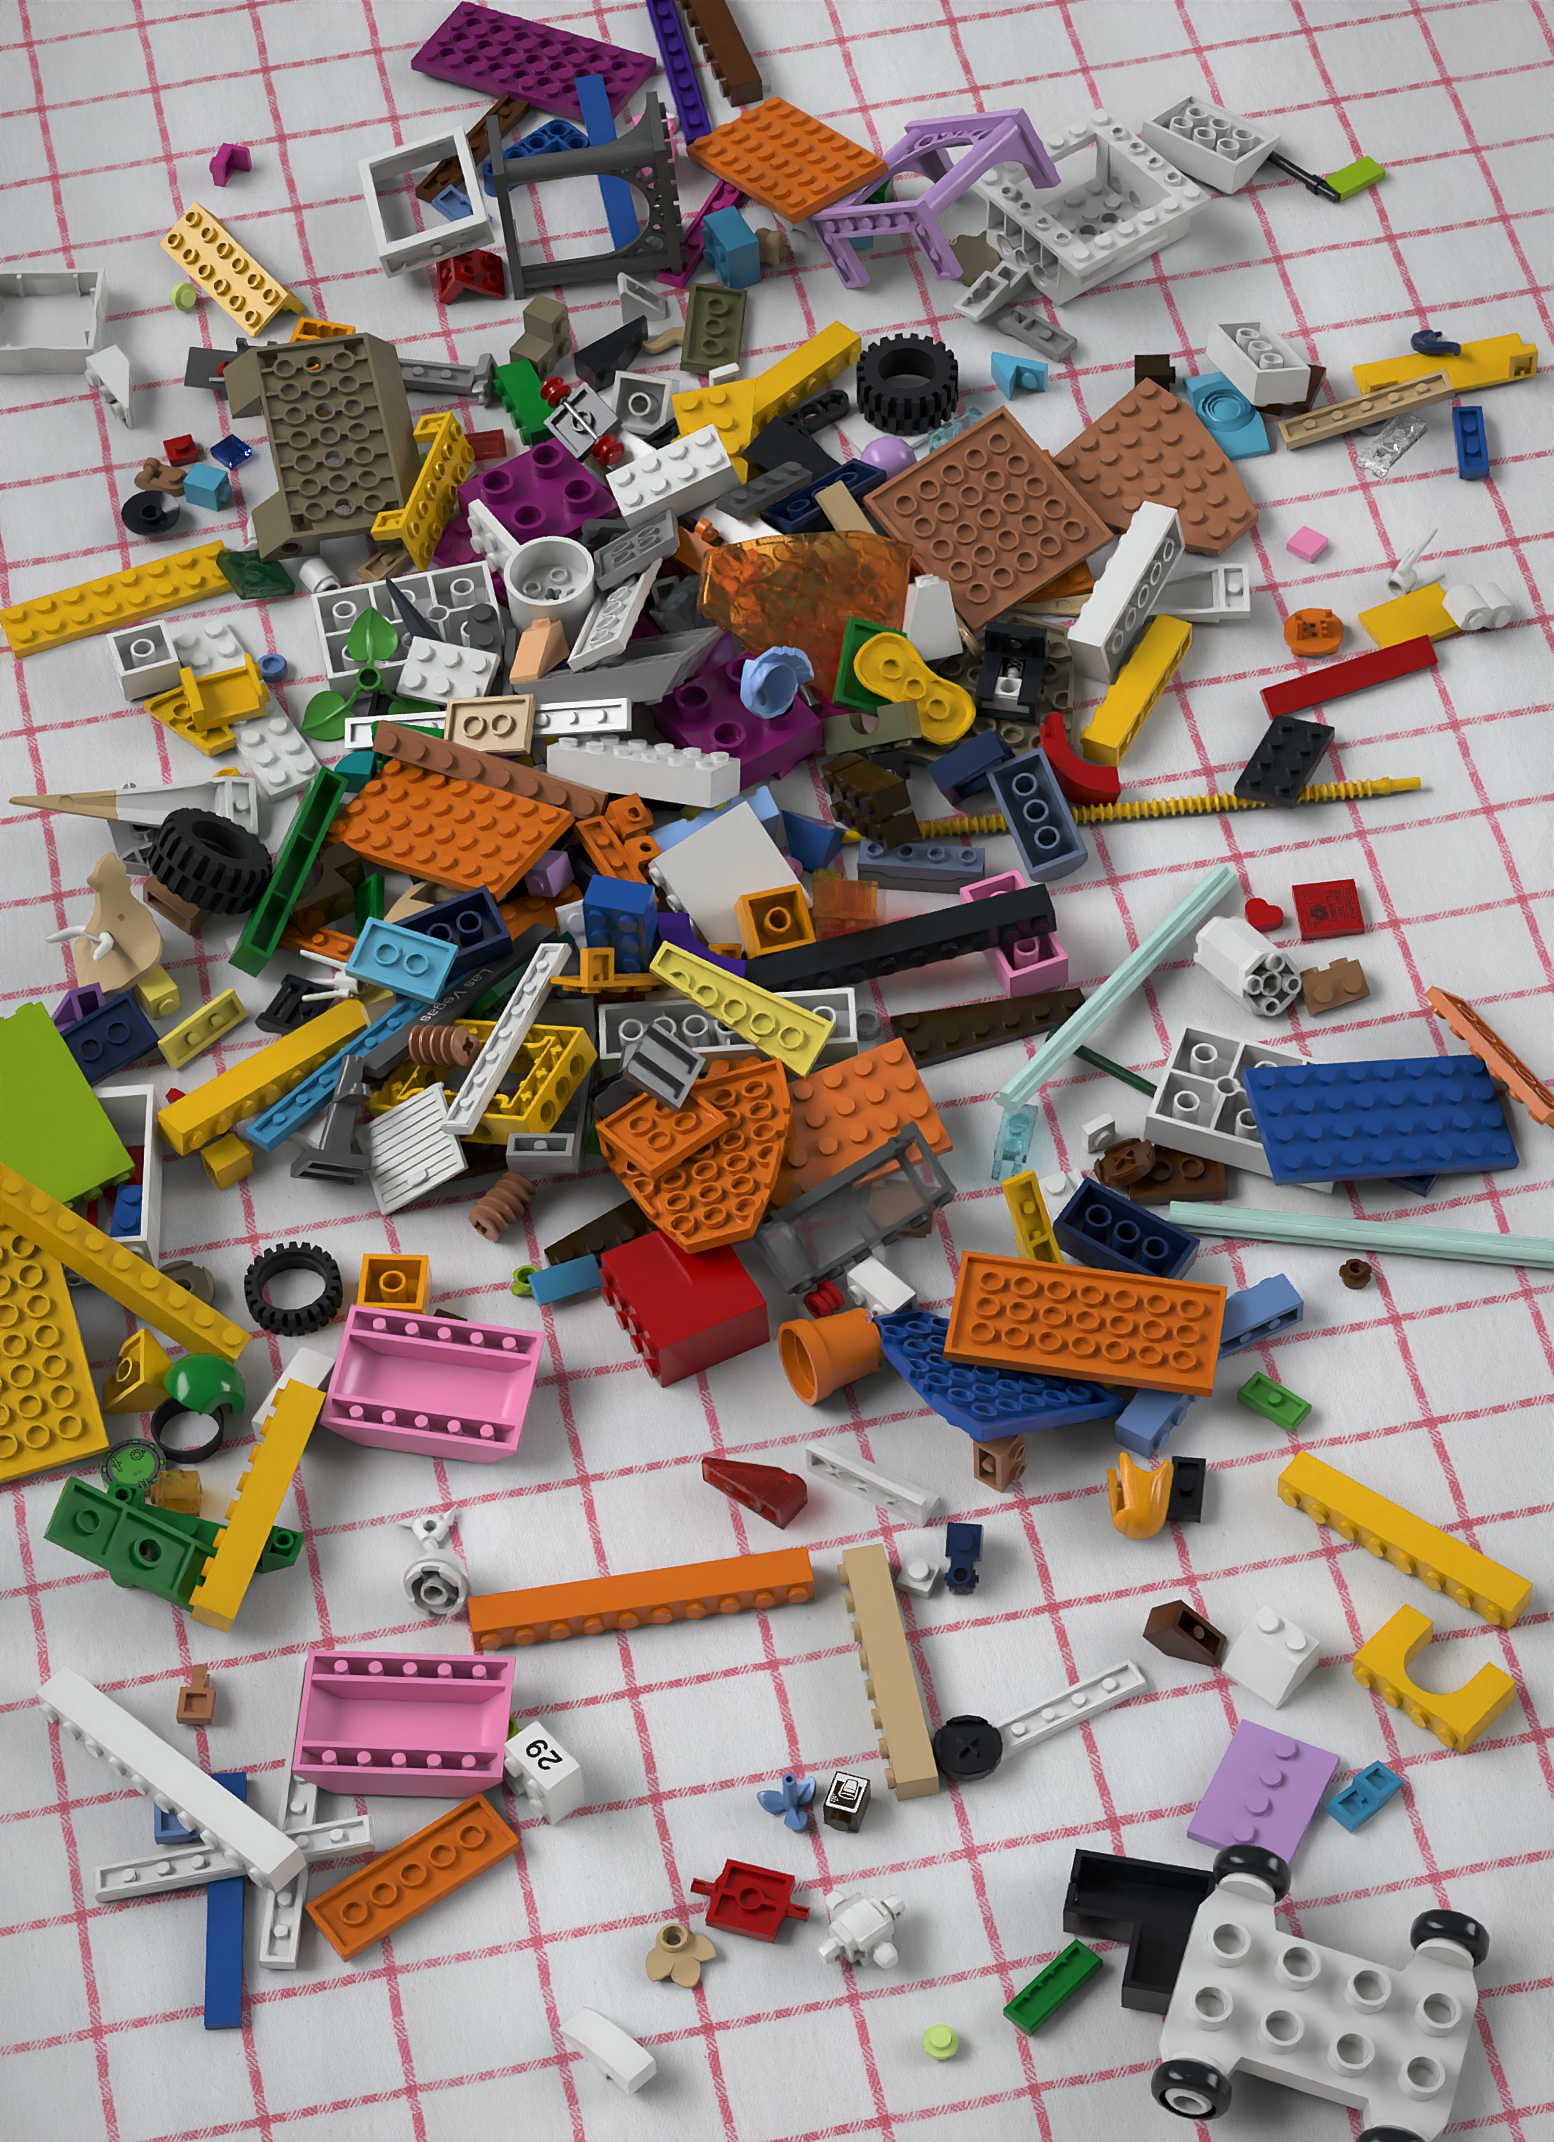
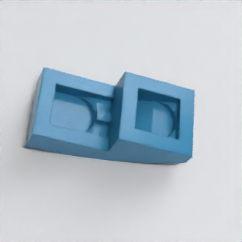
(565, 1280)
(1365, 1796)

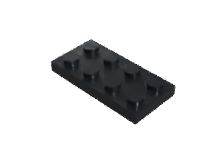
(1284, 761)

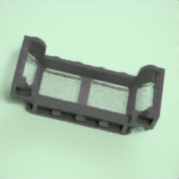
(854, 1212)

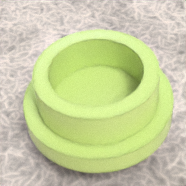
(183, 296)
(940, 2042)

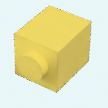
(158, 993)

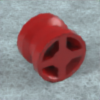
(824, 1300)

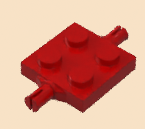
(750, 1900)

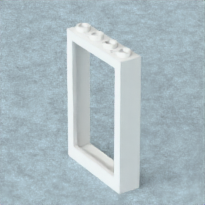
(440, 241)

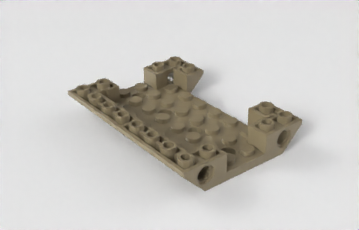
(366, 431)

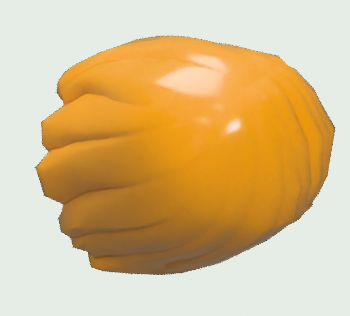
(1142, 1500)

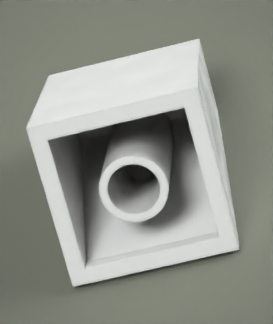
(931, 618)

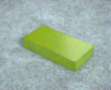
(1355, 177)

